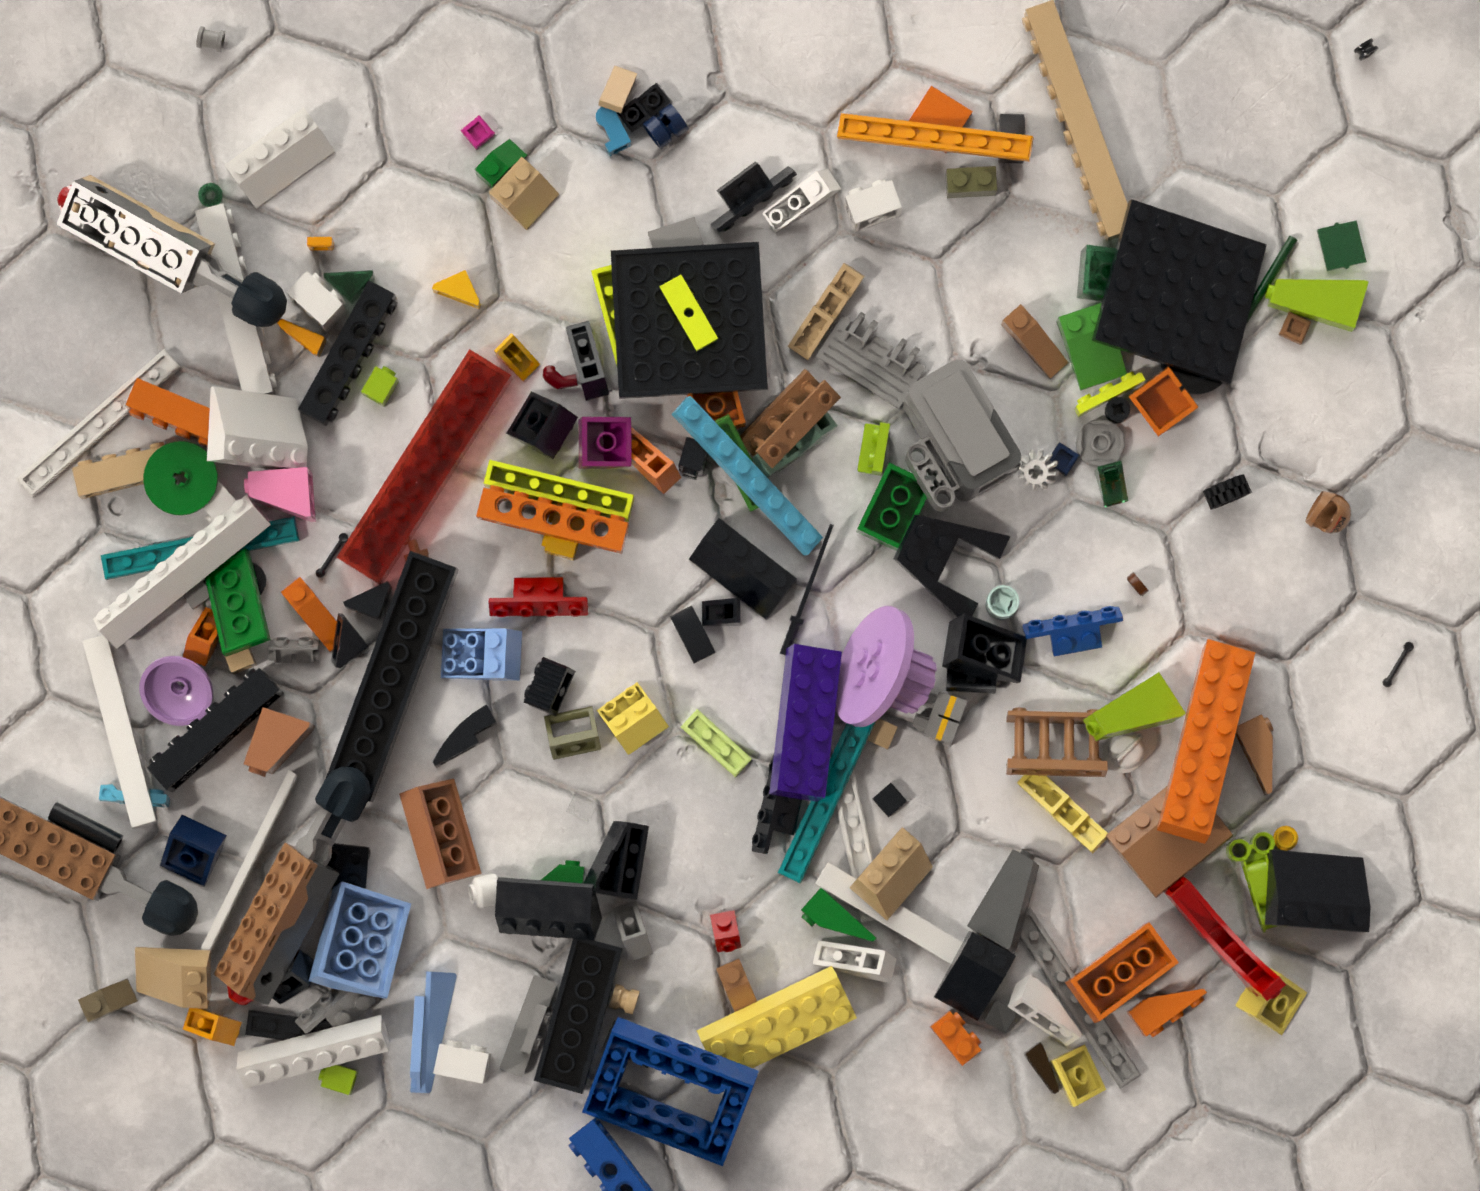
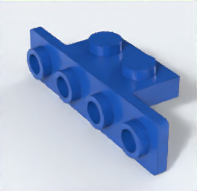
(1073, 632)

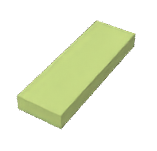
(716, 743)

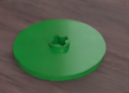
(173, 460)

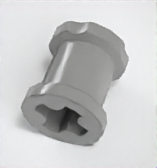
(210, 39)

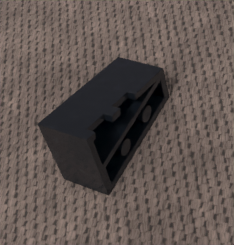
(620, 861)

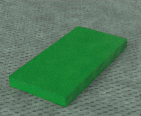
(237, 604)

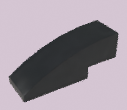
(464, 735)

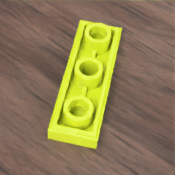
(680, 300)
(1108, 391)

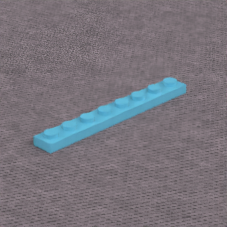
(747, 475)

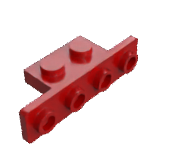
(538, 598)

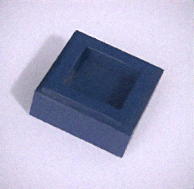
(1065, 457)

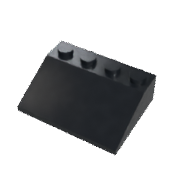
(1317, 891)

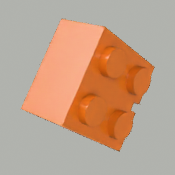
(1163, 401)

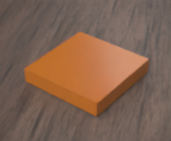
(940, 110)

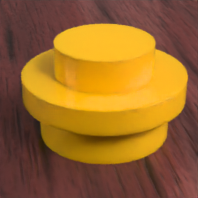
(1285, 838)

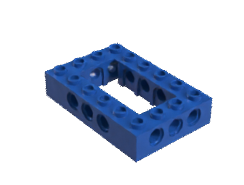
(656, 1119)
(600, 1149)

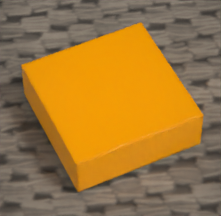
(320, 243)

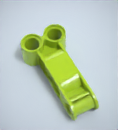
(1255, 869)

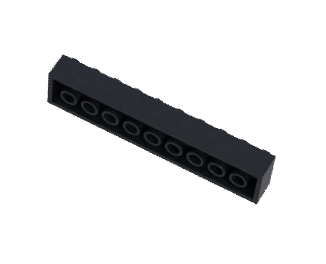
(394, 667)

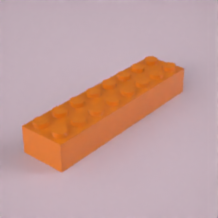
(1206, 741)

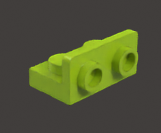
(873, 448)

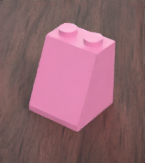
(284, 490)

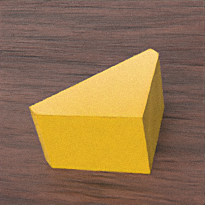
(458, 288)
(516, 357)

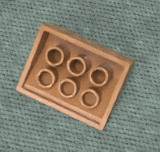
(1157, 856)

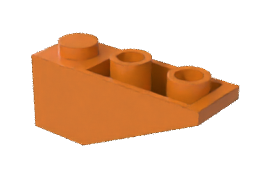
(1156, 1010)

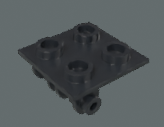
(350, 863)

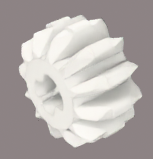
(1029, 474)

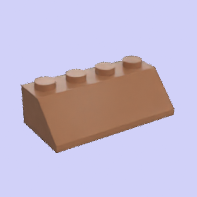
(440, 833)

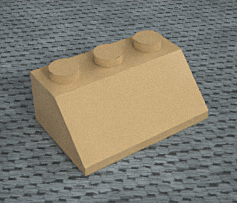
(893, 874)

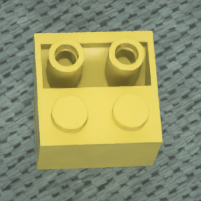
(632, 718)

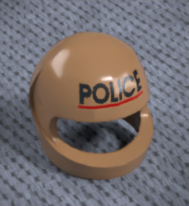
(1329, 513)

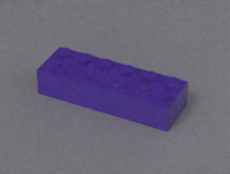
(805, 722)

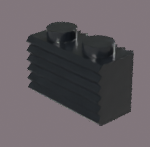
(692, 459)
(548, 686)

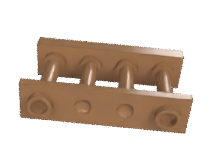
(789, 418)
(1044, 764)

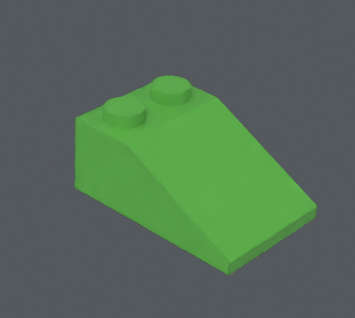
(1090, 360)

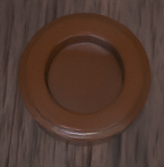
(1137, 584)

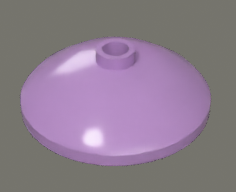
(169, 700)

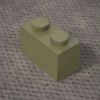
(971, 182)

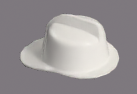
(1130, 750)

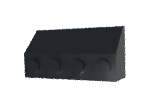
(742, 568)
(547, 908)

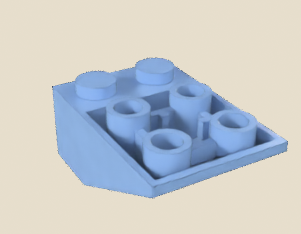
(481, 654)

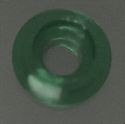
(205, 189)

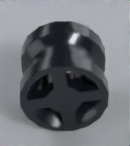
(1115, 413)

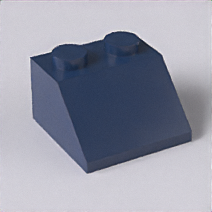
(192, 850)

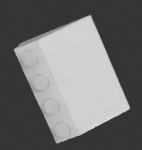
(255, 430)

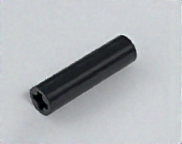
(85, 827)

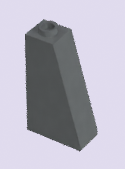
(1006, 902)

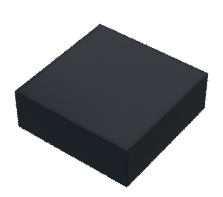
(889, 800)

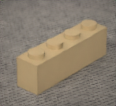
(112, 472)

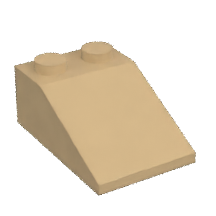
(174, 975)

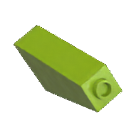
(1323, 301)
(1138, 709)

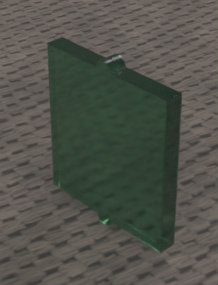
(1341, 245)

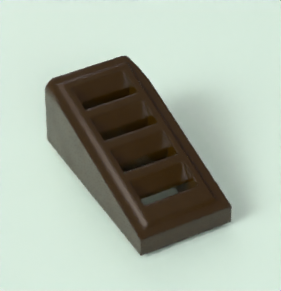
(1039, 1061)

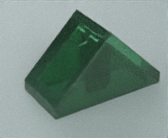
(349, 284)
(1111, 483)

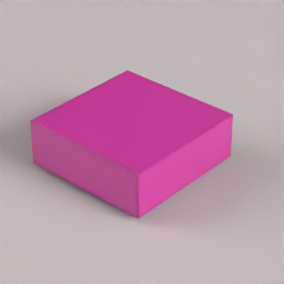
(477, 132)

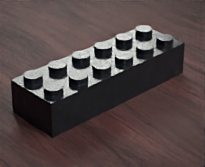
(214, 730)
(578, 1015)

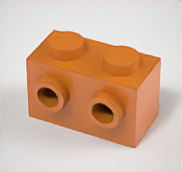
(956, 1039)

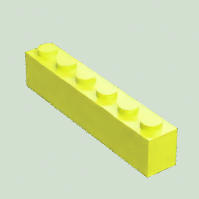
(558, 489)

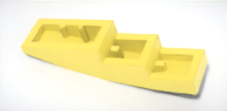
(1064, 810)

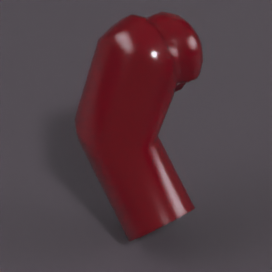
(558, 381)

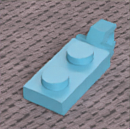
(109, 793)

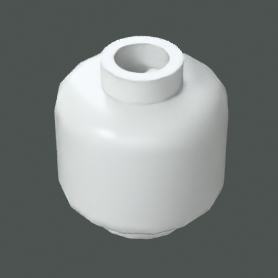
(483, 890)

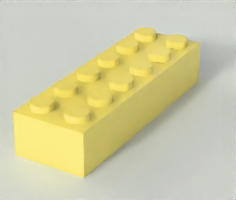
(780, 1021)

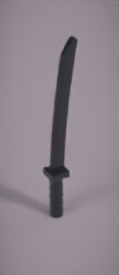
(797, 621)

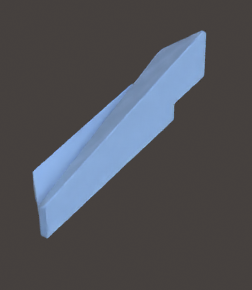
(429, 1027)

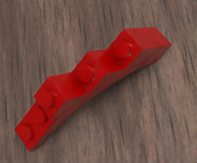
(1226, 944)

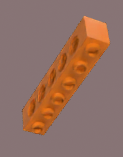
(612, 541)

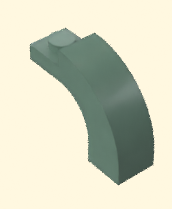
(808, 441)

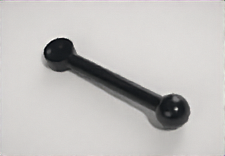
(343, 537)
(1408, 646)

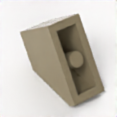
(107, 1000)

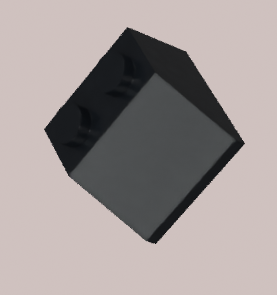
(542, 425)

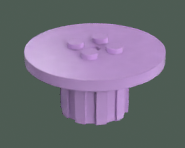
(882, 669)

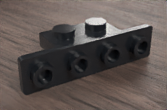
(747, 191)
(776, 814)

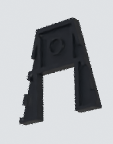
(928, 548)

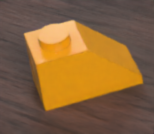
(212, 1026)

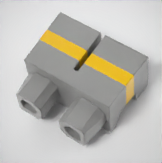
(935, 726)

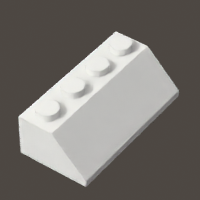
(279, 158)

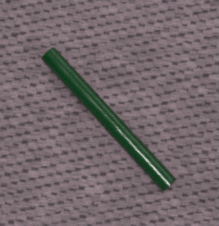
(1271, 274)

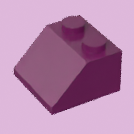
(604, 442)

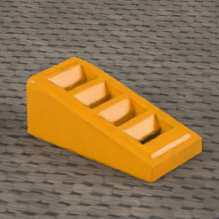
(310, 340)

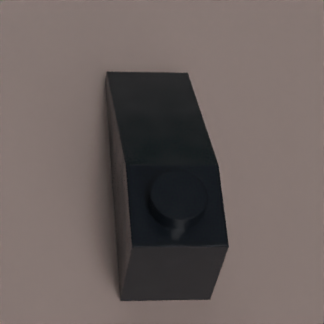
(587, 360)

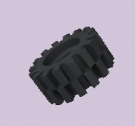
(1227, 491)

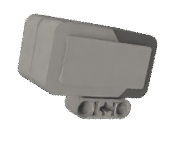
(959, 436)

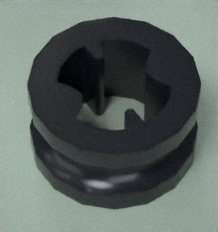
(1366, 49)

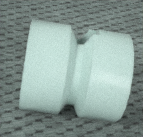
(1002, 602)

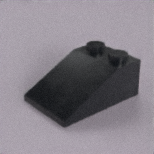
(984, 650)
(974, 975)

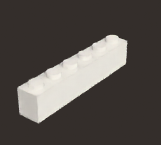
(312, 1051)

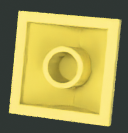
(1078, 1075)

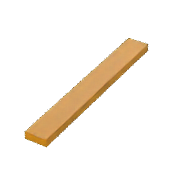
(935, 137)

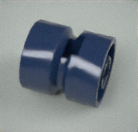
(657, 127)

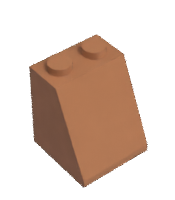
(274, 741)

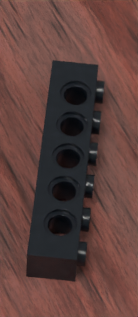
(371, 296)

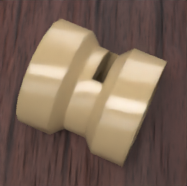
(624, 999)

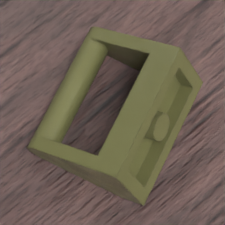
(573, 743)

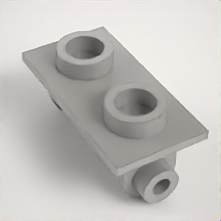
(283, 648)

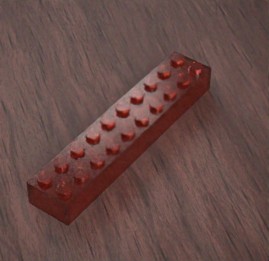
(425, 467)

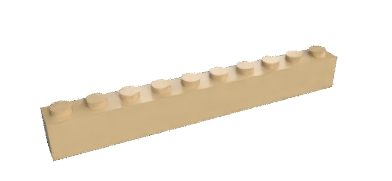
(1077, 116)

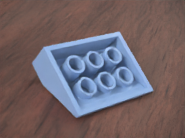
(359, 941)

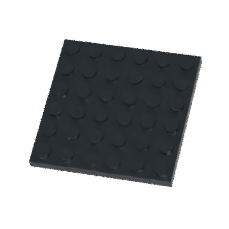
(1179, 292)
(652, 345)

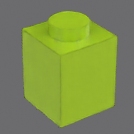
(380, 385)
(338, 1078)

